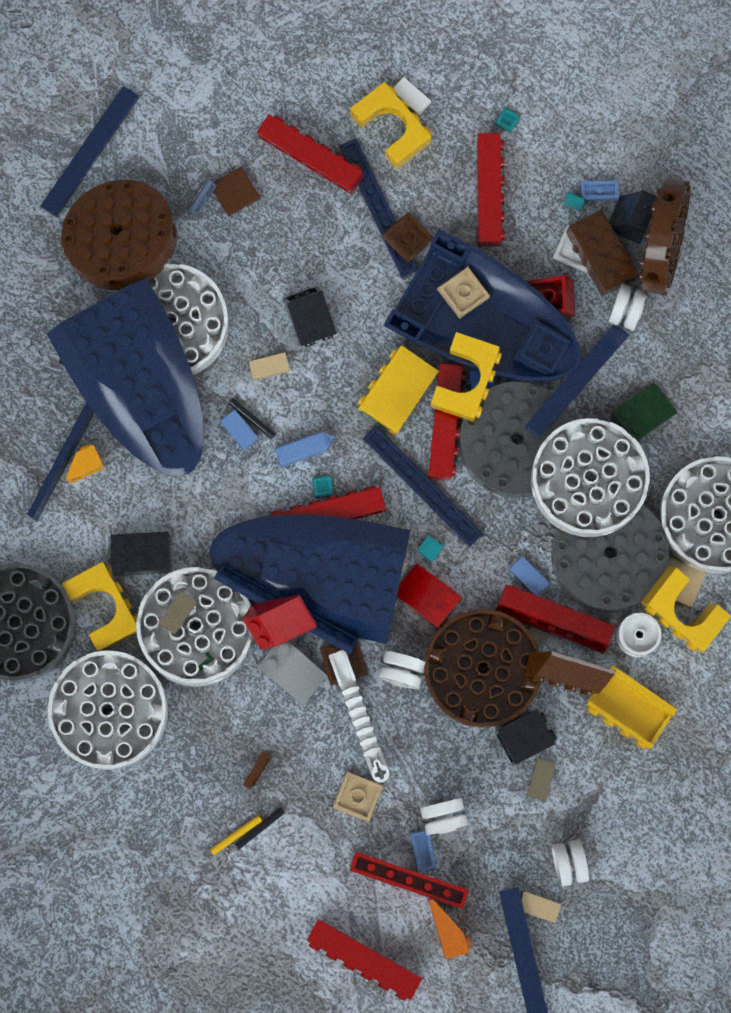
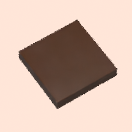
(235, 191)
(407, 237)
(355, 658)
(257, 770)

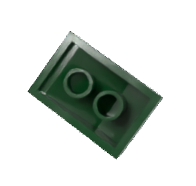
(644, 412)

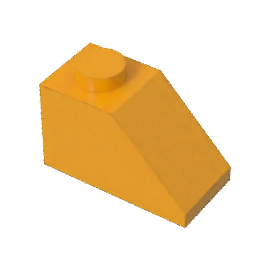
(84, 464)

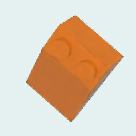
(450, 935)

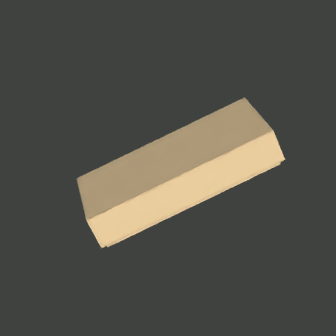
(269, 366)
(540, 907)

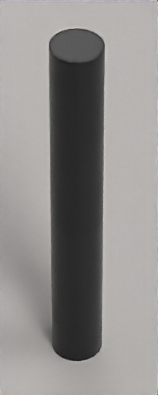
(253, 419)
(259, 828)

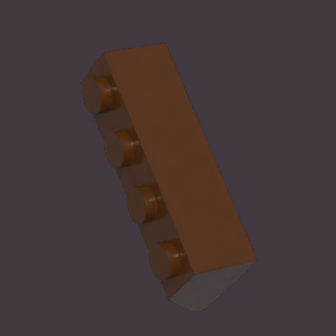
(568, 672)

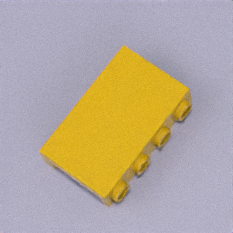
(397, 389)
(631, 709)

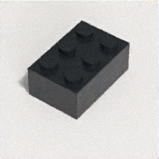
(141, 553)

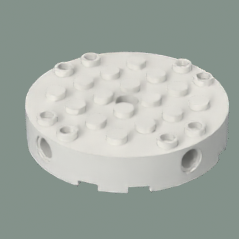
(198, 312)
(583, 505)
(689, 518)
(221, 630)
(111, 739)

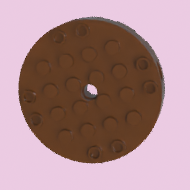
(119, 234)
(665, 236)
(454, 675)

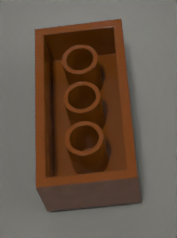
(601, 253)

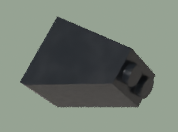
(632, 215)
(310, 316)
(525, 737)

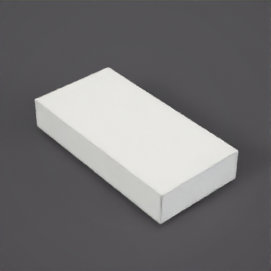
(412, 96)

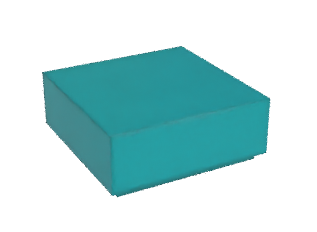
(507, 120)
(574, 201)
(322, 486)
(430, 549)

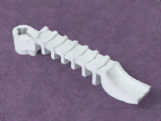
(360, 719)

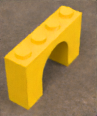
(384, 101)
(484, 357)
(100, 579)
(661, 603)

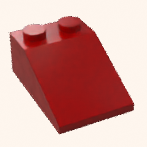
(559, 292)
(428, 596)
(278, 621)

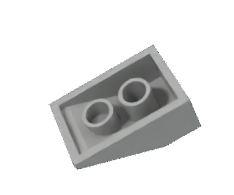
(292, 671)

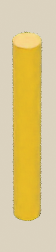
(236, 834)

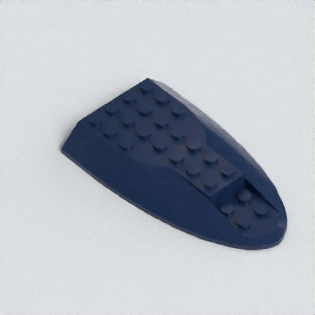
(516, 317)
(135, 377)
(336, 564)

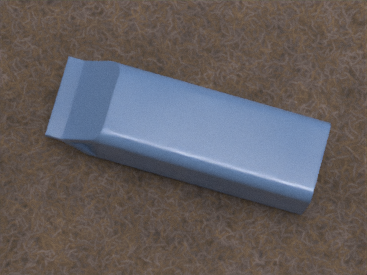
(303, 448)

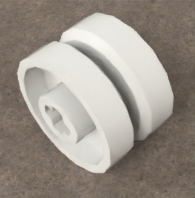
(628, 307)
(630, 643)
(402, 668)
(444, 817)
(573, 861)

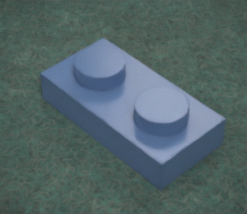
(599, 190)

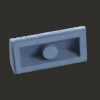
(201, 196)

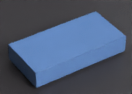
(239, 430)
(529, 576)
(423, 851)

